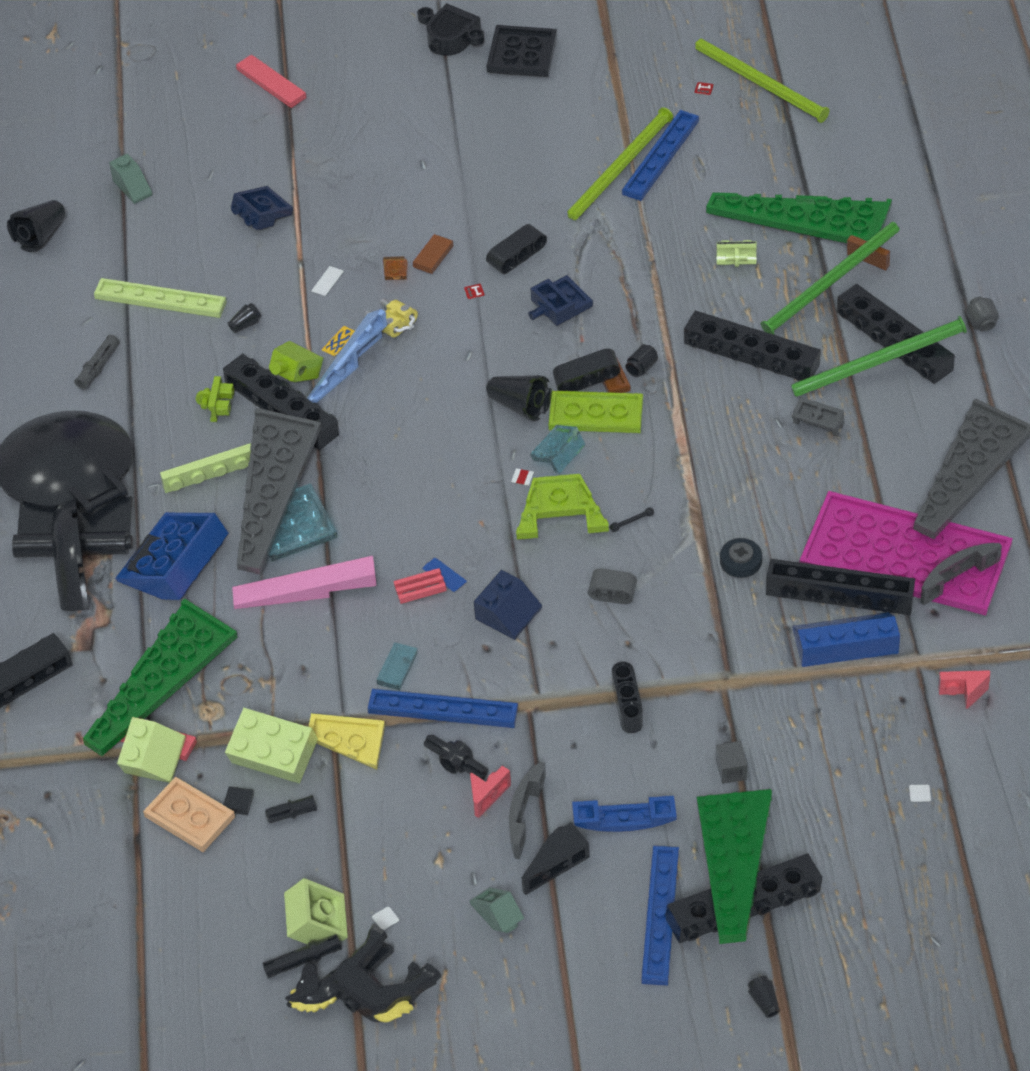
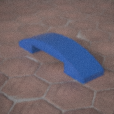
(626, 816)

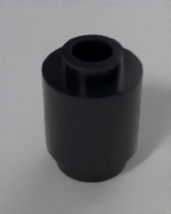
(641, 360)

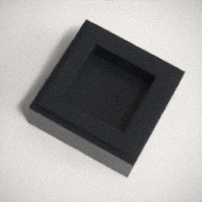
(239, 800)

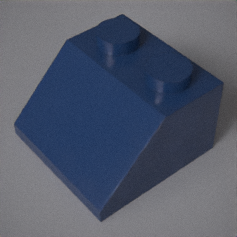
(506, 605)

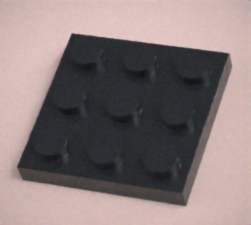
(521, 50)

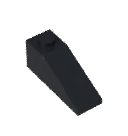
(558, 854)

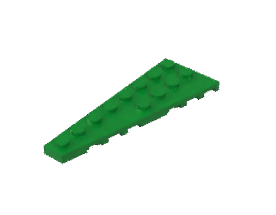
(806, 214)
(174, 658)
(733, 846)

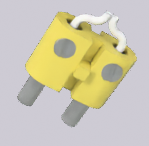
(397, 316)

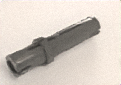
(84, 377)

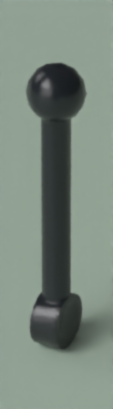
(615, 526)

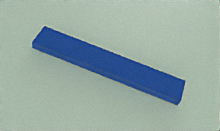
(660, 155)
(443, 708)
(658, 932)

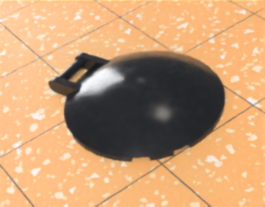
(66, 459)

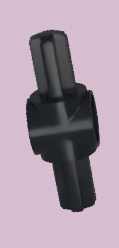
(455, 756)

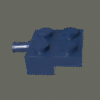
(559, 300)

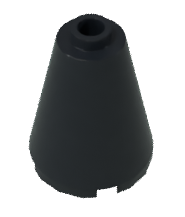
(35, 224)
(522, 394)

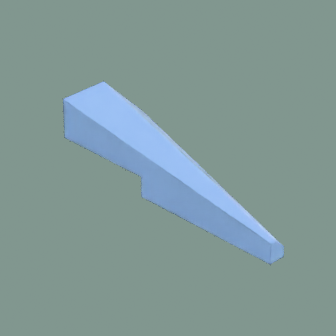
(347, 360)

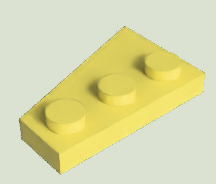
(350, 736)

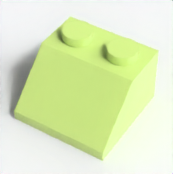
(151, 750)
(314, 912)

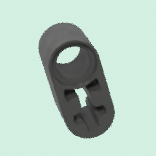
(612, 586)

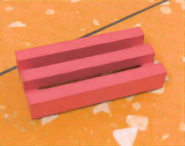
(418, 583)

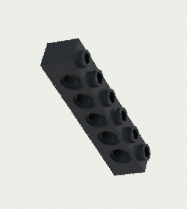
(889, 328)
(751, 346)
(275, 395)
(840, 586)
(778, 879)

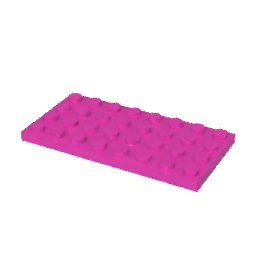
(883, 541)

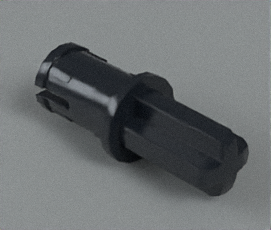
(291, 809)

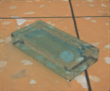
(397, 666)

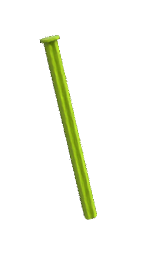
(762, 80)
(664, 115)

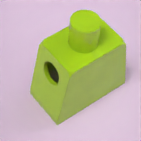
(295, 362)

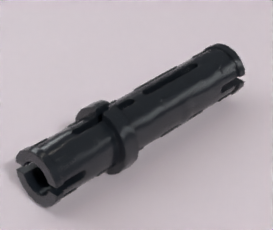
(298, 957)

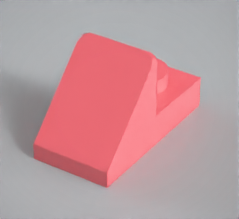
(970, 683)
(488, 792)

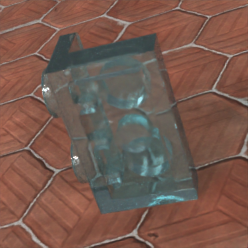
(559, 447)

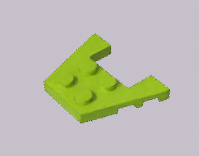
(557, 498)

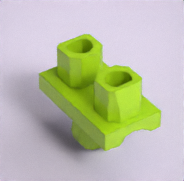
(213, 398)

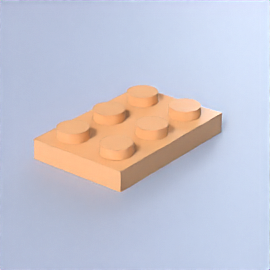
(189, 814)

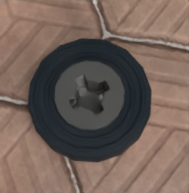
(748, 562)

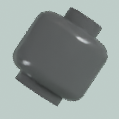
(982, 313)

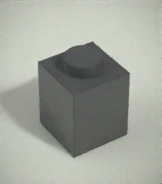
(731, 762)

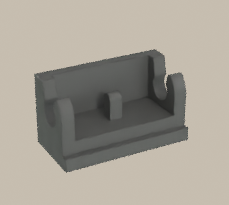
(819, 415)

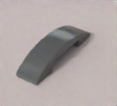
(981, 556)
(530, 785)

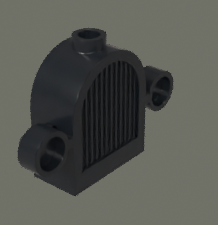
(450, 29)

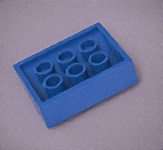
(190, 546)

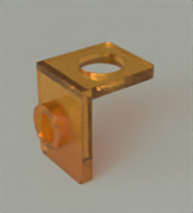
(395, 268)

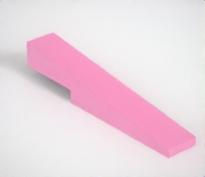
(306, 584)

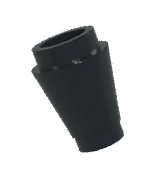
(244, 318)
(763, 993)

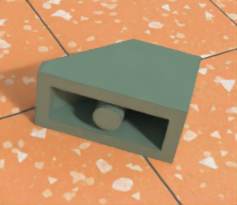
(129, 178)
(498, 909)

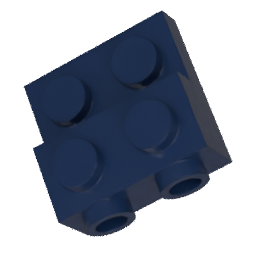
(260, 207)

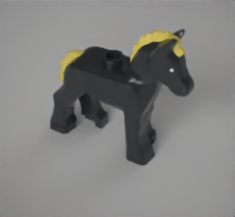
(359, 987)

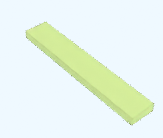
(160, 298)

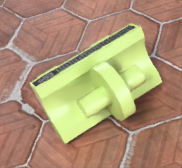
(736, 252)

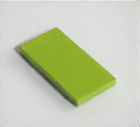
(597, 411)

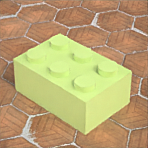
(271, 745)

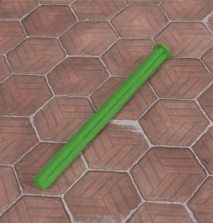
(830, 278)
(879, 357)

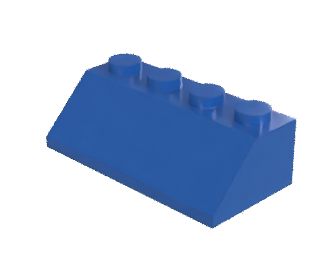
(847, 639)

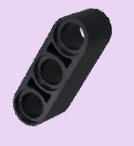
(516, 248)
(586, 370)
(627, 697)

